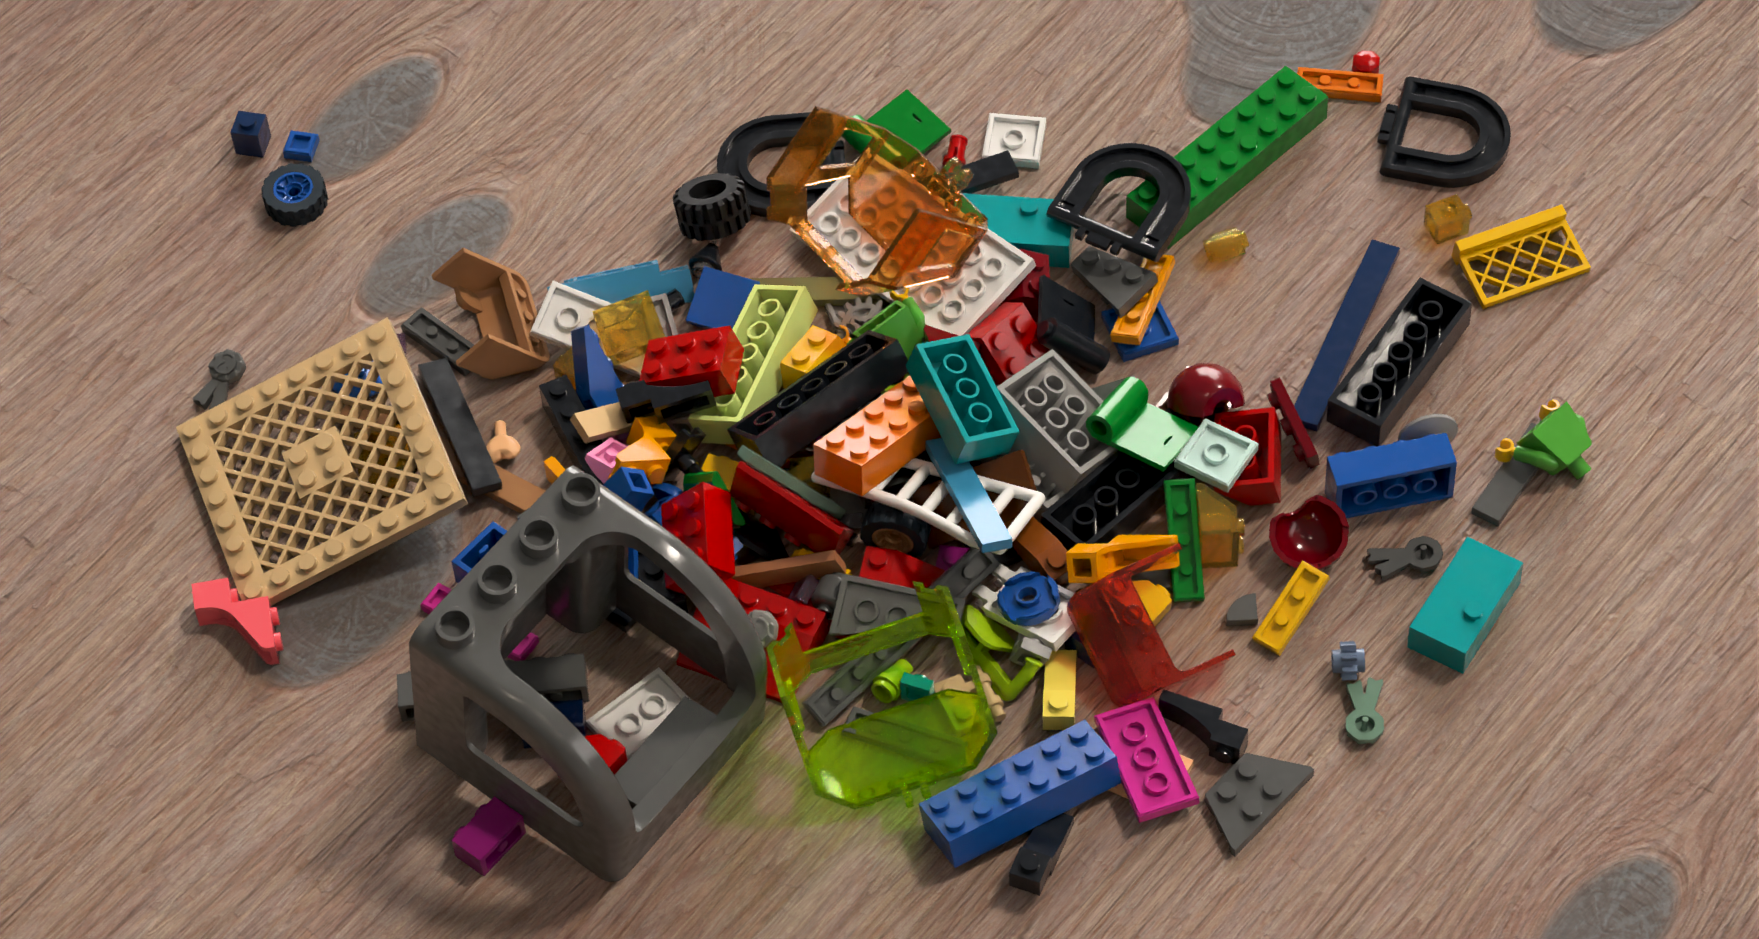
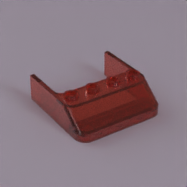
(1124, 639)

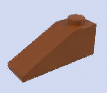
(1041, 551)

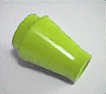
(887, 684)

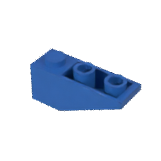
(593, 370)

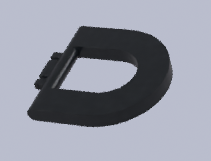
(758, 136)
(1117, 162)
(1438, 168)

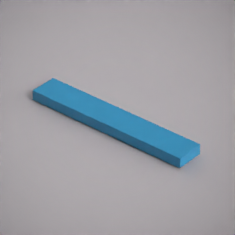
(970, 499)

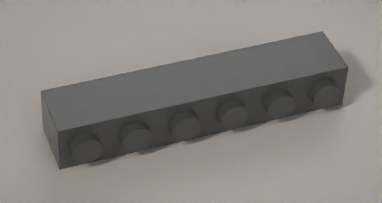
(552, 677)

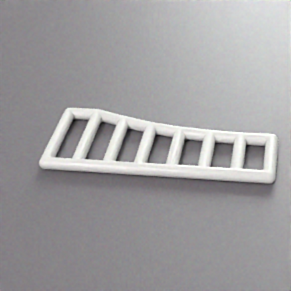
(949, 524)

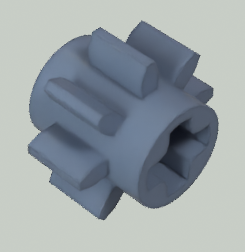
(1348, 660)

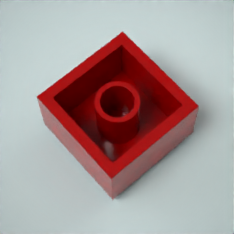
(1008, 341)

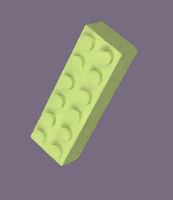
(768, 330)

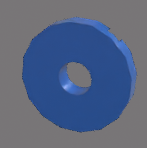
(1028, 612)

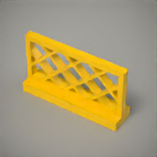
(1512, 234)

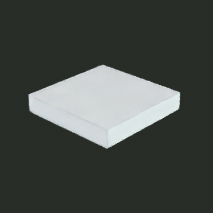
(1019, 135)

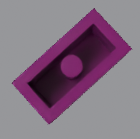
(488, 835)

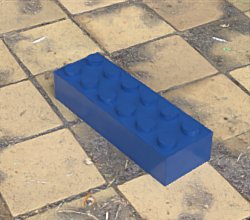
(1020, 793)

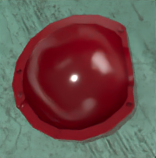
(1201, 388)
(1311, 534)

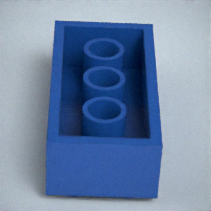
(1391, 475)

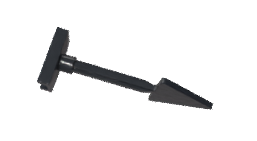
(756, 537)

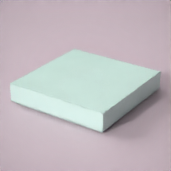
(1216, 455)

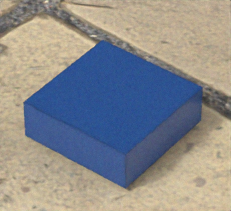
(301, 146)

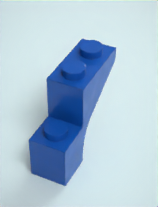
(636, 490)

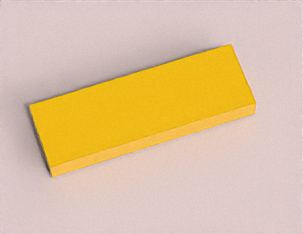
(1291, 608)

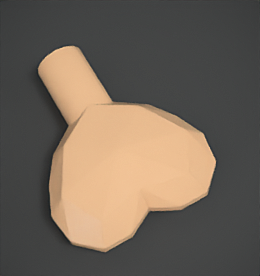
(502, 445)

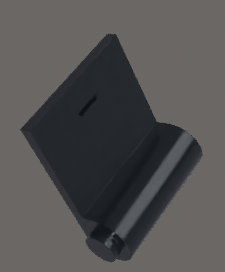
(1068, 326)

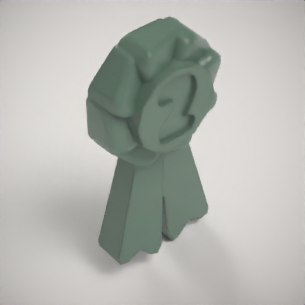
(1364, 723)

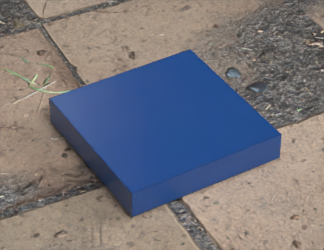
(718, 299)
(1157, 337)

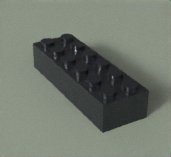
(1398, 362)
(822, 398)
(1110, 500)

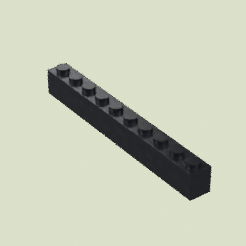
(560, 404)

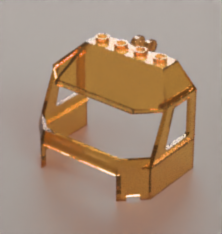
(891, 194)

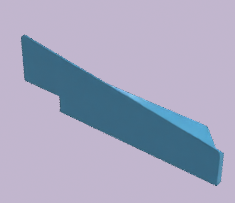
(633, 279)

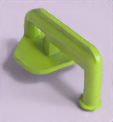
(994, 637)

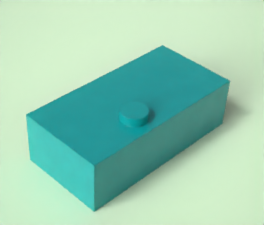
(1026, 226)
(962, 398)
(1465, 605)

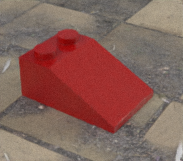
(897, 568)

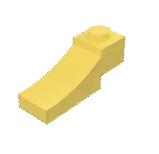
(1059, 690)

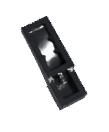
(666, 403)
(1225, 740)
(1040, 854)

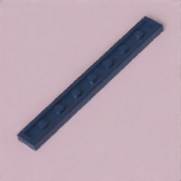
(1345, 333)

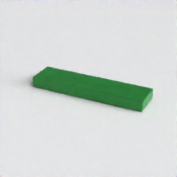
(1183, 521)

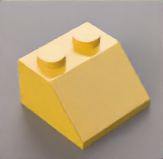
(808, 353)

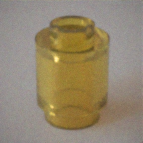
(1225, 245)

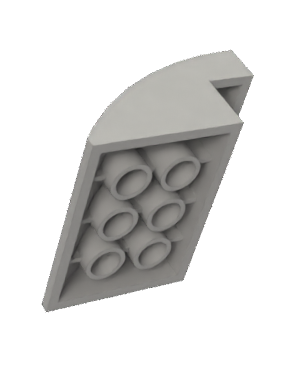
(1051, 414)

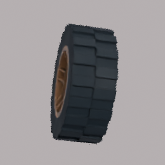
(894, 530)

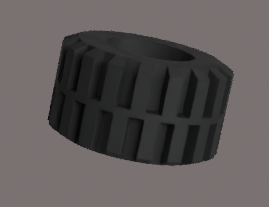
(711, 206)

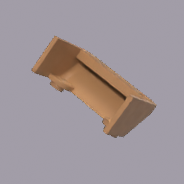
(503, 313)

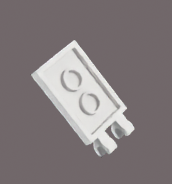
(1051, 632)

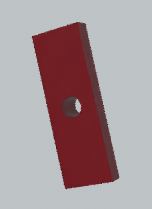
(1292, 424)

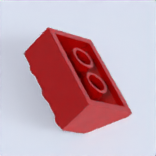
(1262, 476)

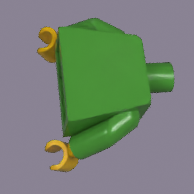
(898, 320)
(1552, 443)

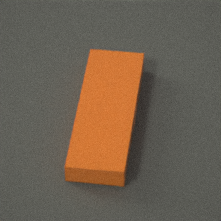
(1345, 84)

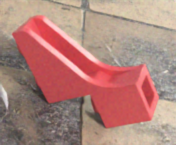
(251, 618)

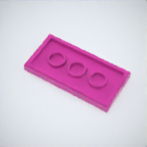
(1147, 759)

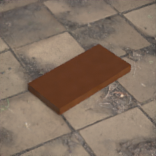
(1009, 469)

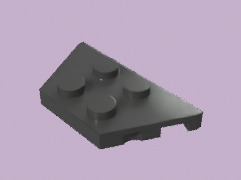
(1253, 795)

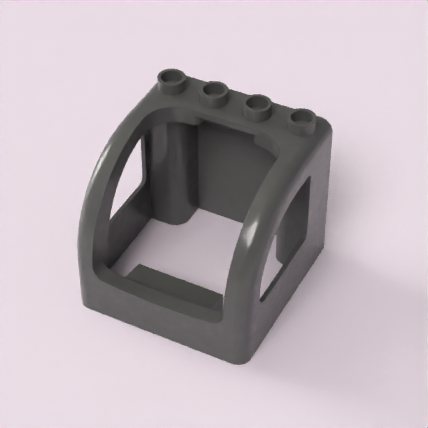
(573, 565)

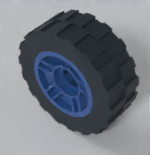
(294, 194)

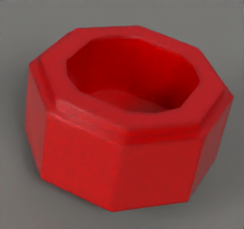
(1366, 62)

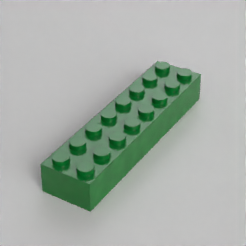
(1239, 147)

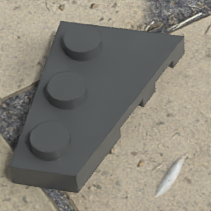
(1113, 278)

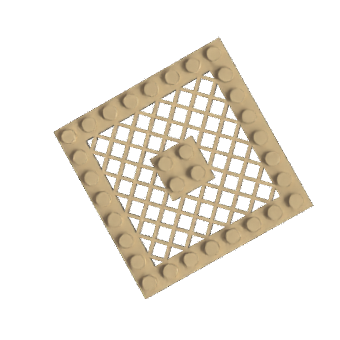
(320, 465)

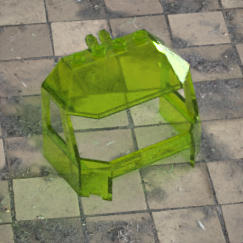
(900, 745)

